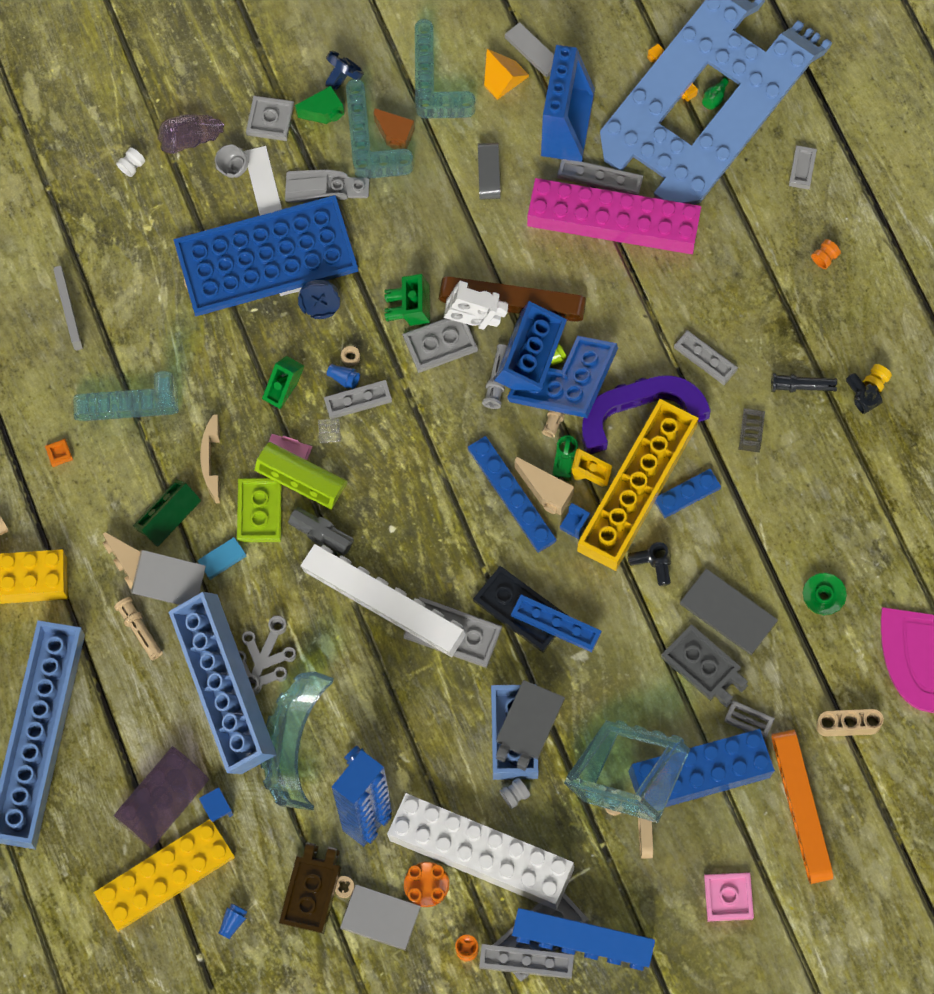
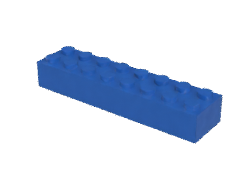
(362, 799)

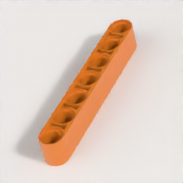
(802, 807)

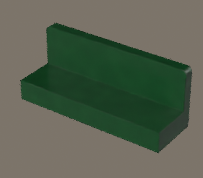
(167, 512)

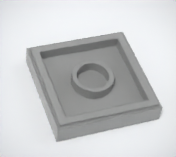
(270, 118)

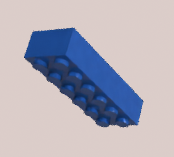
(714, 767)
(583, 937)

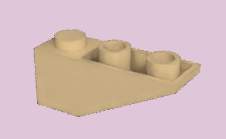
(125, 555)

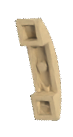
(210, 435)

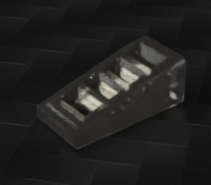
(748, 445)

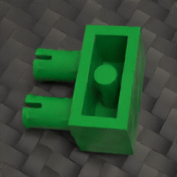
(415, 301)

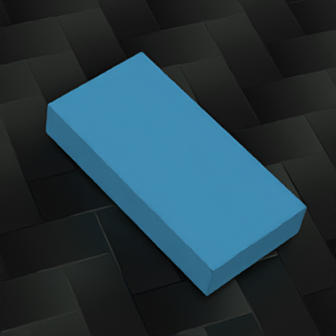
(222, 558)

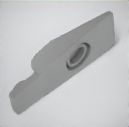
(319, 184)

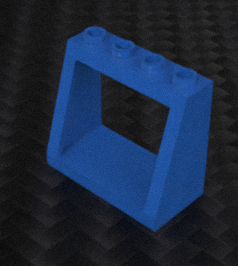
(567, 106)

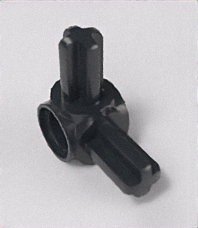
(866, 396)
(660, 564)

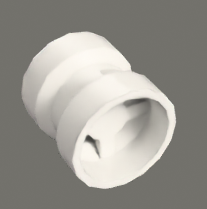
(130, 162)

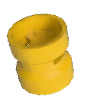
(878, 377)

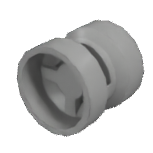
(514, 793)

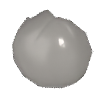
(231, 161)

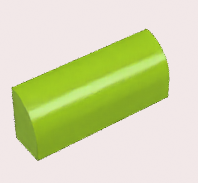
(300, 475)

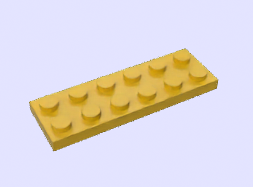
(164, 875)

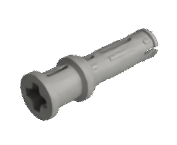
(494, 388)

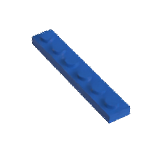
(511, 494)

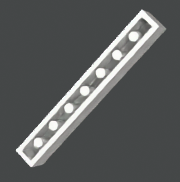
(383, 600)

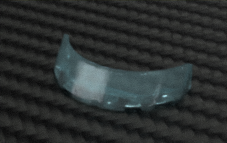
(285, 733)

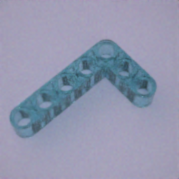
(426, 77)
(361, 138)
(131, 403)

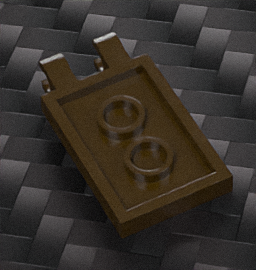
(311, 890)

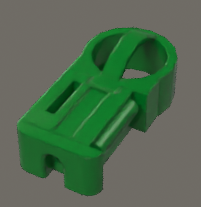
(564, 461)

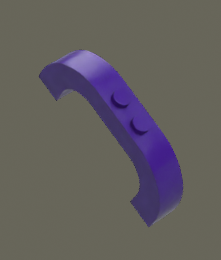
(637, 394)

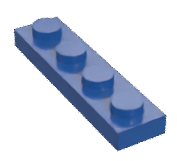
(556, 623)

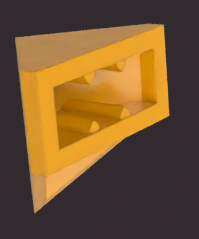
(502, 74)

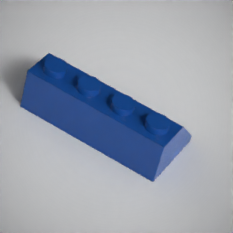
(530, 348)

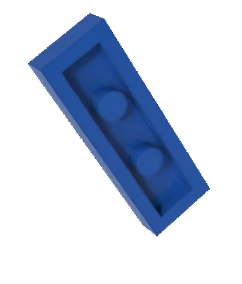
(687, 493)

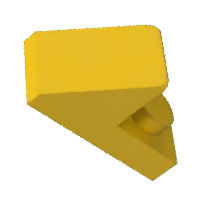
(590, 468)

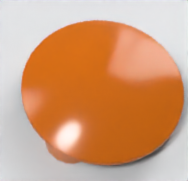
(426, 884)

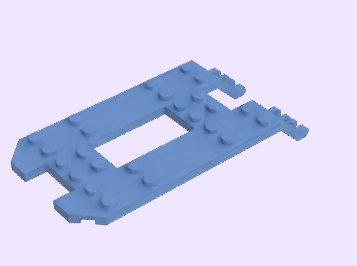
(762, 82)

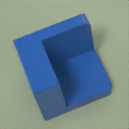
(575, 521)
(215, 805)

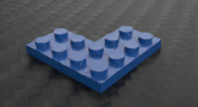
(577, 384)

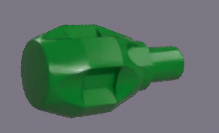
(715, 94)

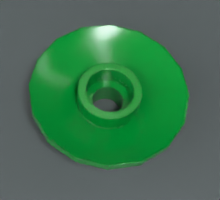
(824, 584)

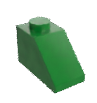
(321, 107)
(282, 381)

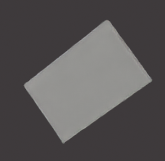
(439, 343)
(167, 578)
(380, 917)

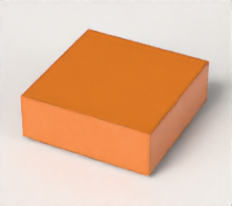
(58, 453)

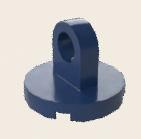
(343, 68)
(319, 299)

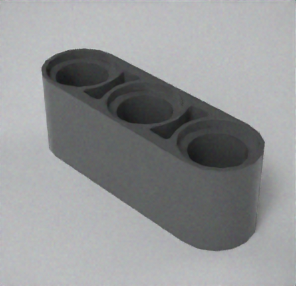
(489, 171)

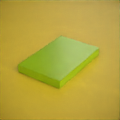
(259, 510)

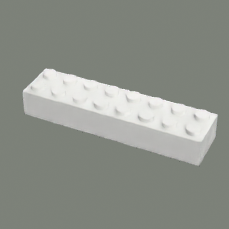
(481, 851)

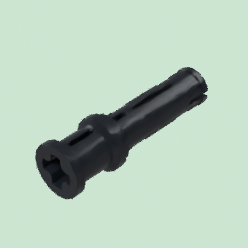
(794, 383)

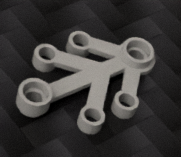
(262, 659)

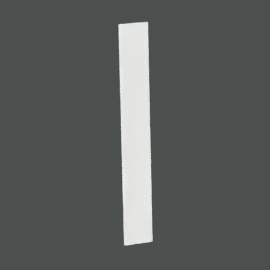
(264, 185)

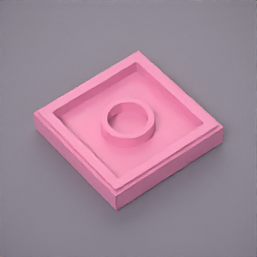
(728, 897)

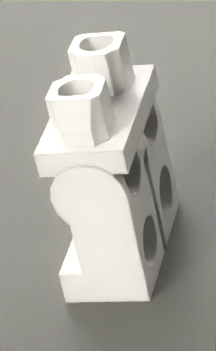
(474, 307)

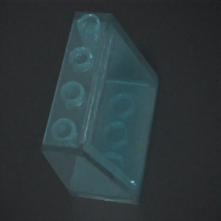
(655, 790)

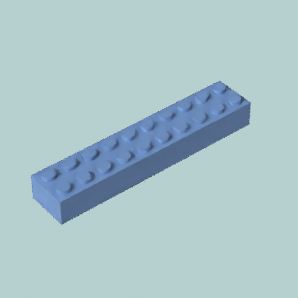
(37, 731)

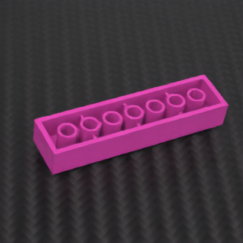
(613, 216)

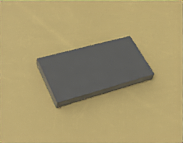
(728, 612)

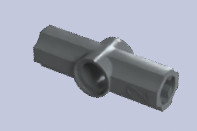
(320, 531)

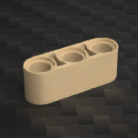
(858, 716)

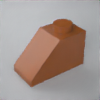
(394, 129)

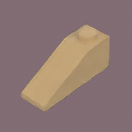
(548, 489)

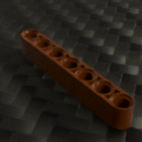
(563, 304)

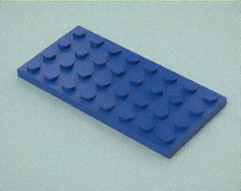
(265, 255)

